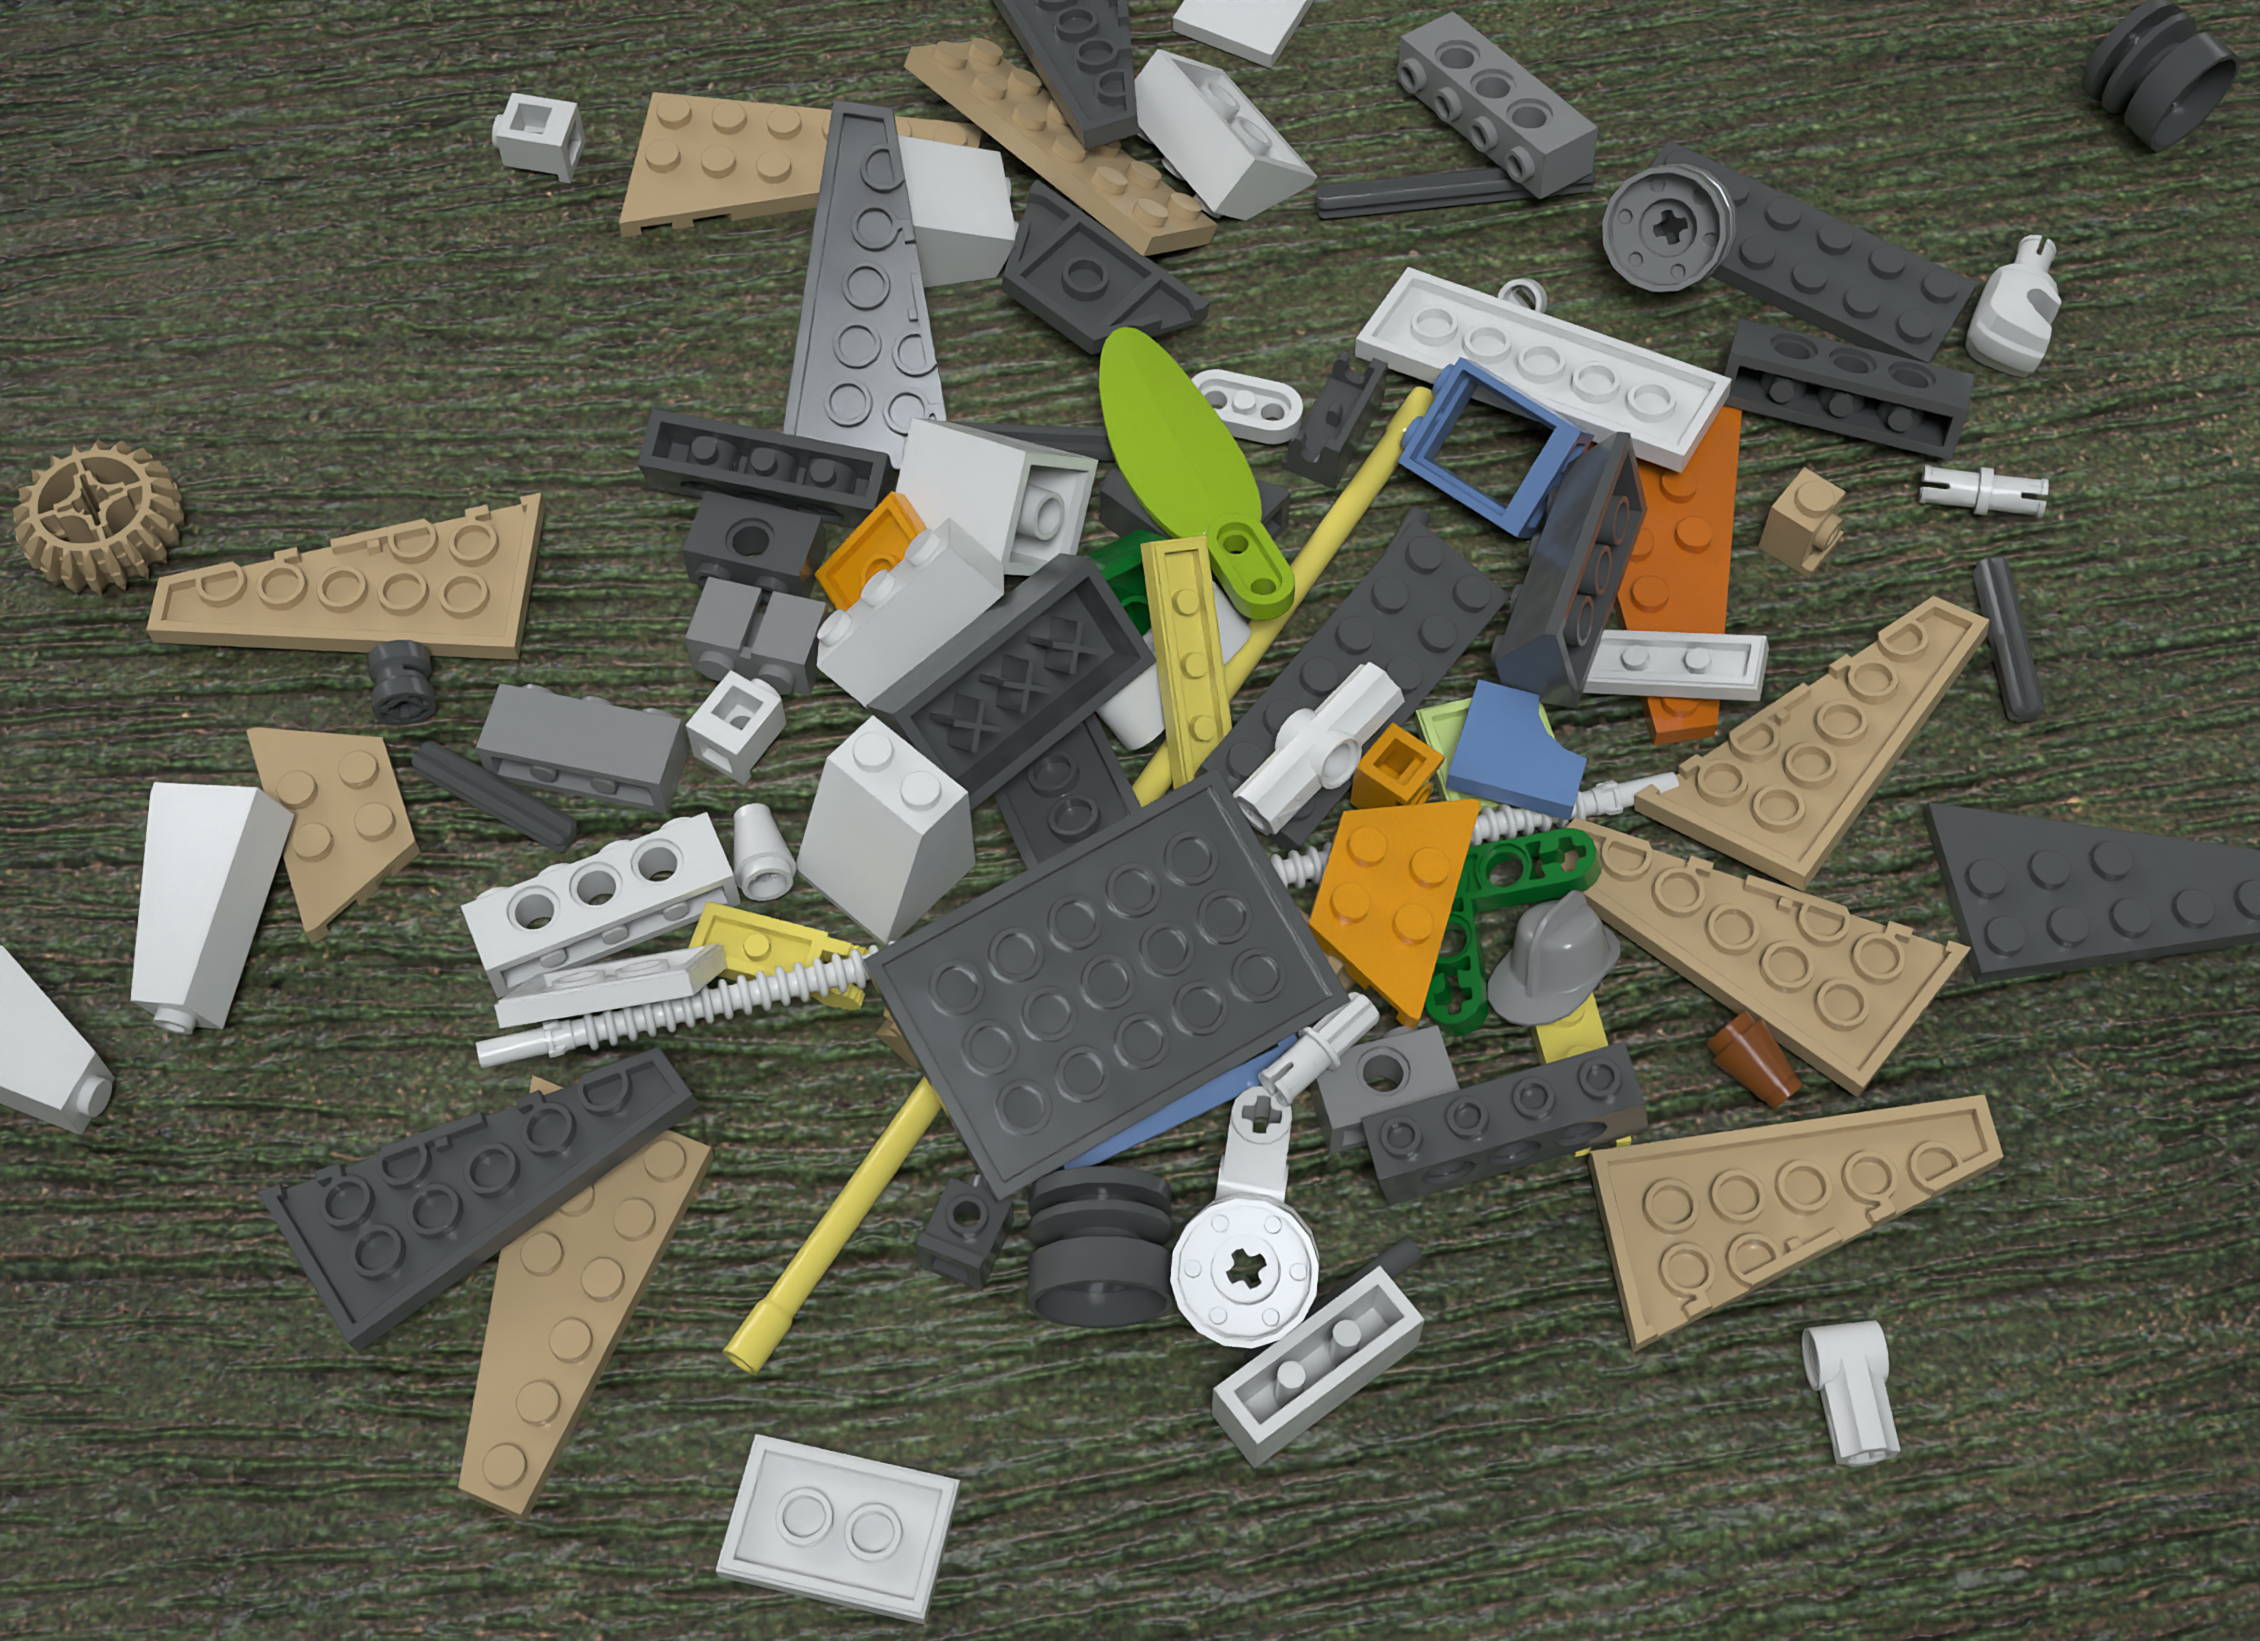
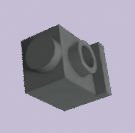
(960, 1251)

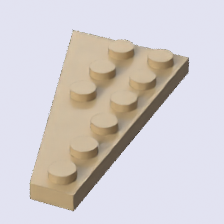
(740, 159)
(1817, 755)
(562, 1311)

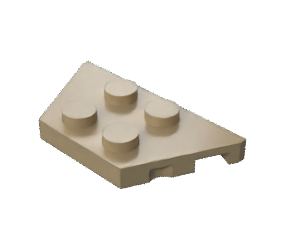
(346, 820)

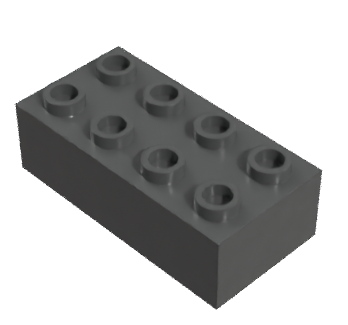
(1017, 677)

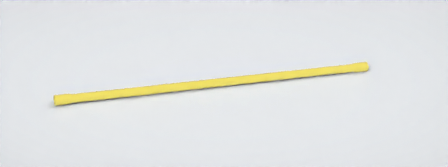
(774, 1314)

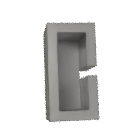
(767, 646)

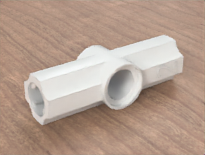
(1318, 748)

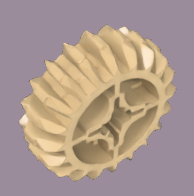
(61, 517)

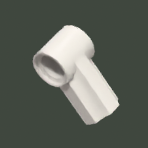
(1851, 1371)

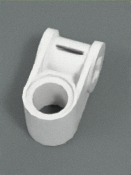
(1253, 1159)

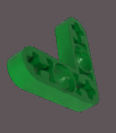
(1478, 894)

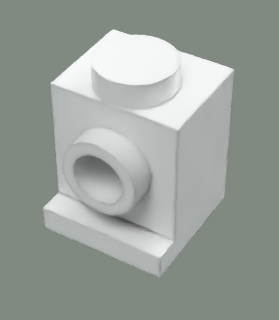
(540, 135)
(717, 725)

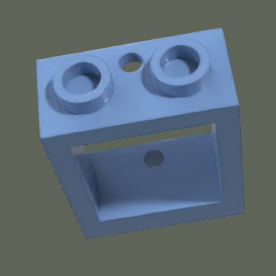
(1427, 435)

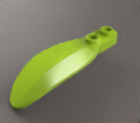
(1189, 470)

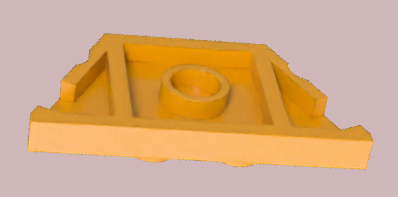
(1392, 895)

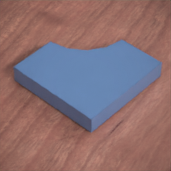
(1512, 757)

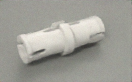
(1983, 491)

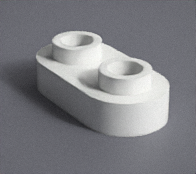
(1249, 401)

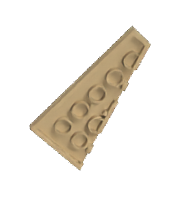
(441, 584)
(1817, 975)
(1741, 1207)

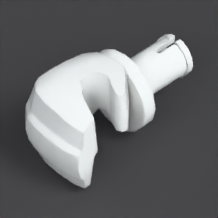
(2016, 312)

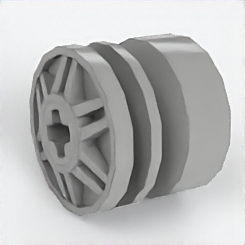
(1635, 234)

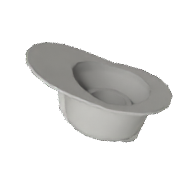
(1554, 962)

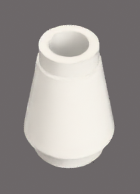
(761, 854)

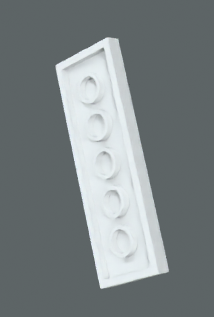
(1569, 368)

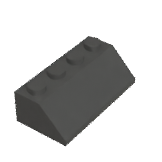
(1573, 575)

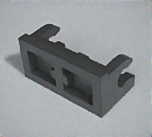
(1337, 422)

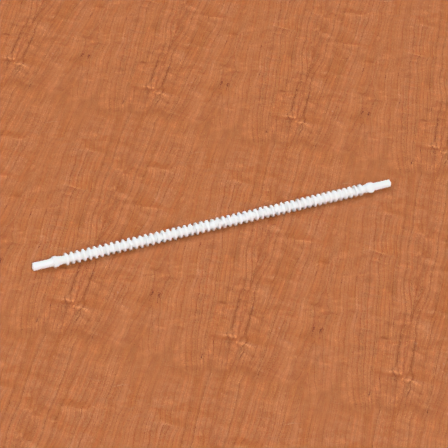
(560, 1036)

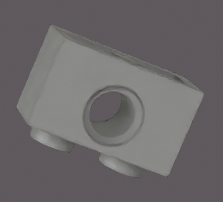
(1408, 1057)

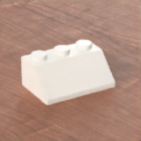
(1215, 138)

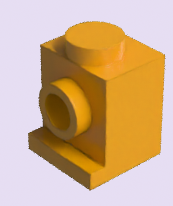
(1395, 771)

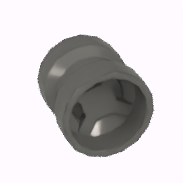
(401, 682)

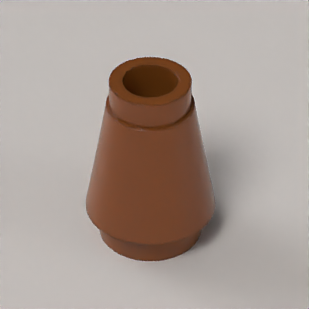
(1754, 1059)

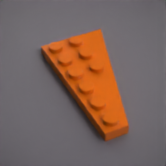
(1683, 564)

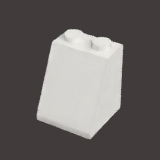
(958, 210)
(1003, 491)
(885, 833)

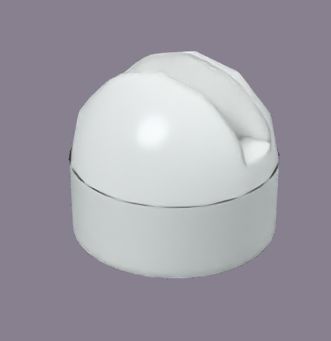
(1531, 288)

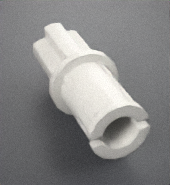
(1319, 1048)

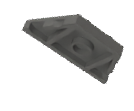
(1089, 278)

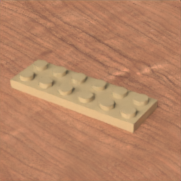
(1027, 121)

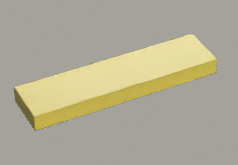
(1186, 651)

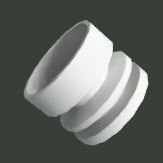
(1234, 1308)

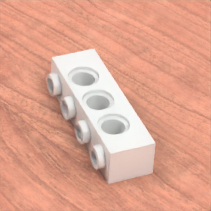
(590, 932)

